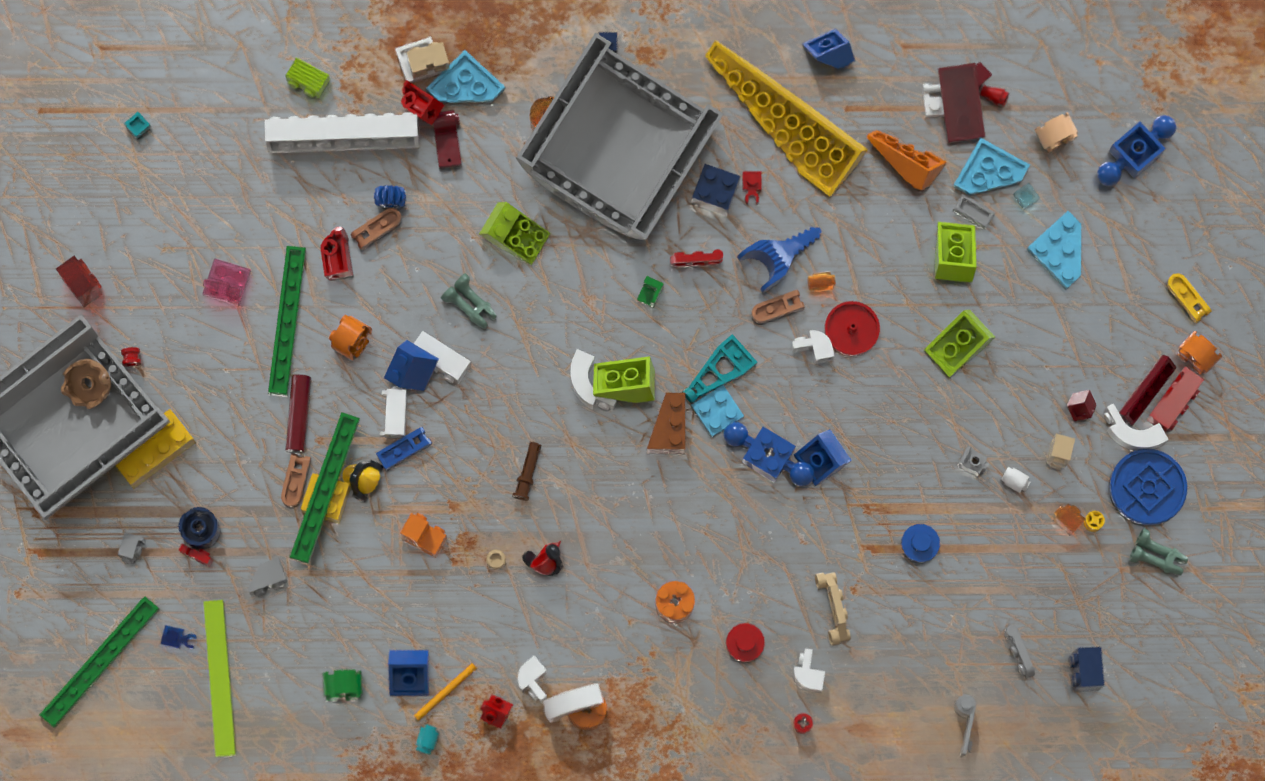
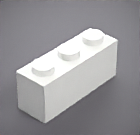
(450, 363)

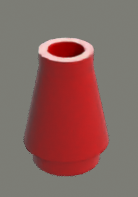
(995, 95)

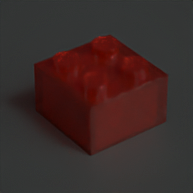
(77, 278)

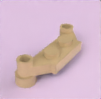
(839, 613)

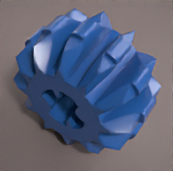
(390, 196)

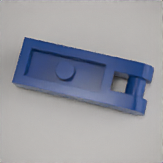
(403, 448)

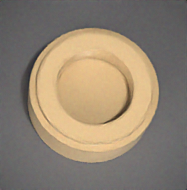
(496, 559)

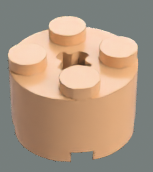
(1056, 131)

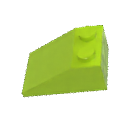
(955, 252)
(959, 342)
(625, 380)

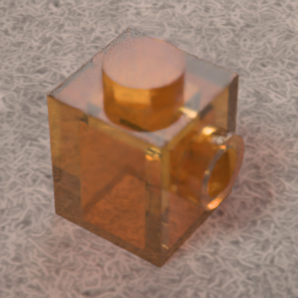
(1068, 518)

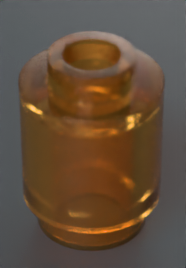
(821, 281)

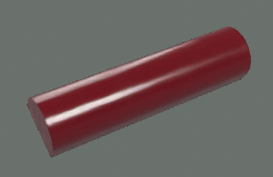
(1147, 390)
(298, 413)

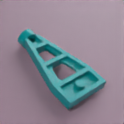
(736, 354)

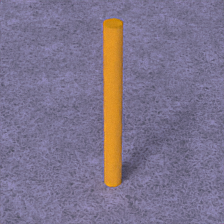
(445, 691)

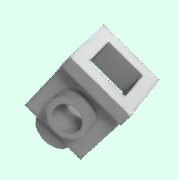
(967, 465)
(130, 548)

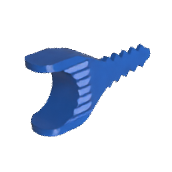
(779, 254)

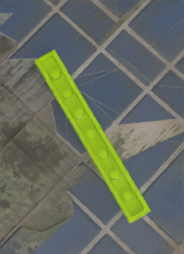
(219, 678)

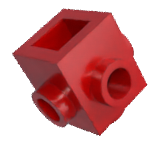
(495, 711)

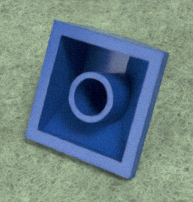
(831, 49)

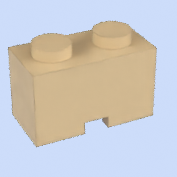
(427, 58)
(1060, 451)

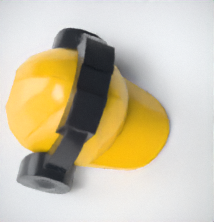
(362, 478)

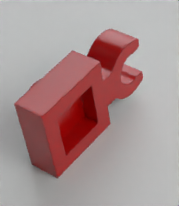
(751, 183)
(200, 556)

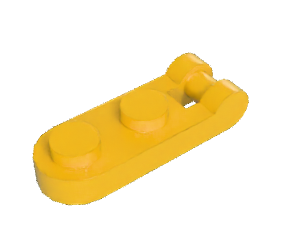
(1187, 296)

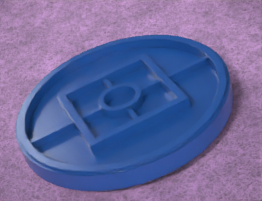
(1148, 487)

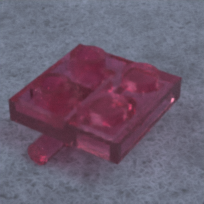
(226, 282)

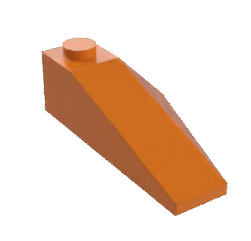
(914, 166)

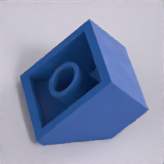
(411, 367)
(824, 455)
(408, 672)

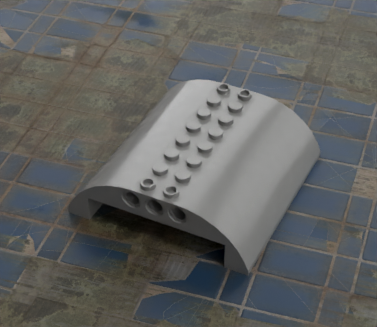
(616, 141)
(62, 447)

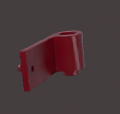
(447, 139)

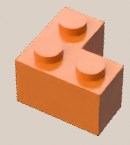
(422, 536)

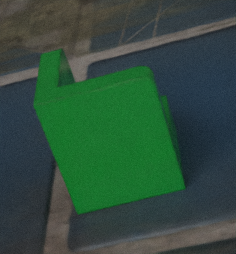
(650, 291)

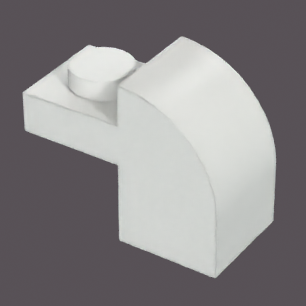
(817, 343)
(528, 675)
(808, 678)

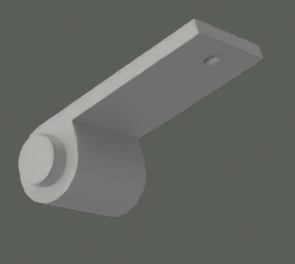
(965, 707)

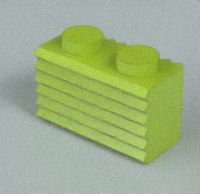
(307, 78)

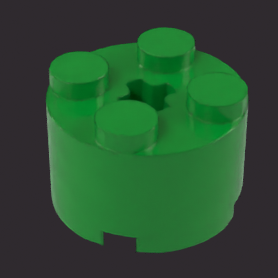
(342, 684)

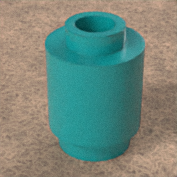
(427, 739)

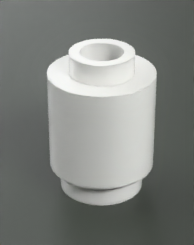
(1016, 479)

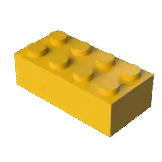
(156, 452)

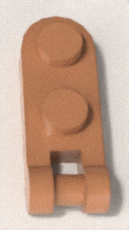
(377, 227)
(777, 307)
(295, 480)

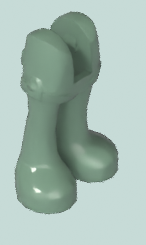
(463, 287)
(1170, 555)

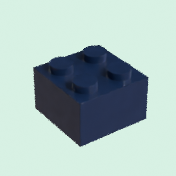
(715, 189)
(1087, 669)

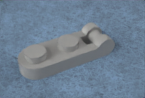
(1018, 650)

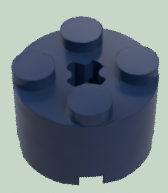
(193, 519)

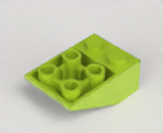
(514, 232)

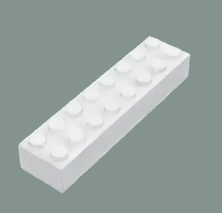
(342, 133)

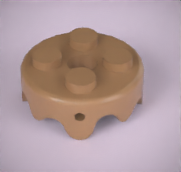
(78, 391)

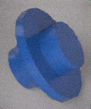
(920, 543)

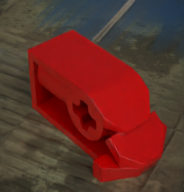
(420, 103)
(338, 262)

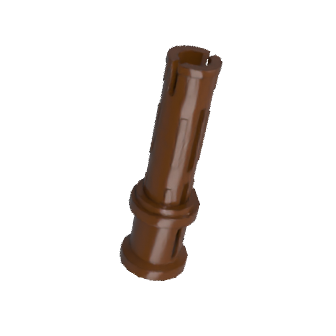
(525, 479)

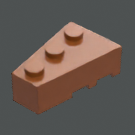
(669, 429)

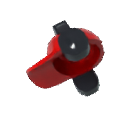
(548, 560)

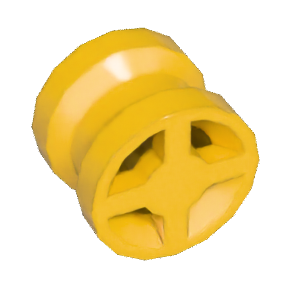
(1097, 518)

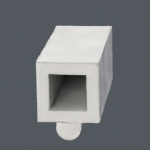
(395, 412)

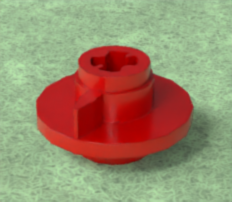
(745, 642)

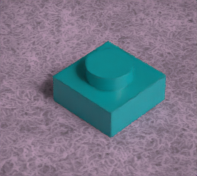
(137, 125)

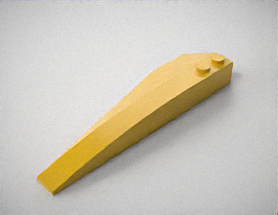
(807, 138)

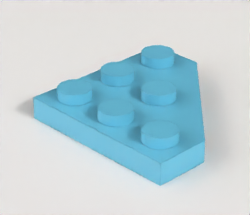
(465, 82)
(990, 169)
(1060, 249)

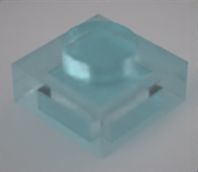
(1026, 196)

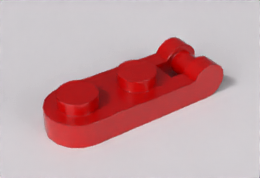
(697, 258)

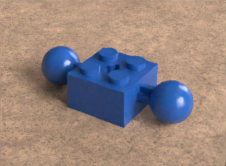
(1136, 138)
(772, 466)

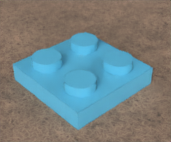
(717, 410)

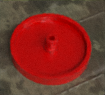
(852, 328)

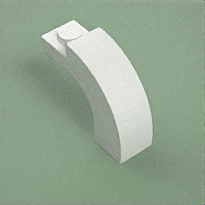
(580, 369)
(1131, 438)
(572, 701)

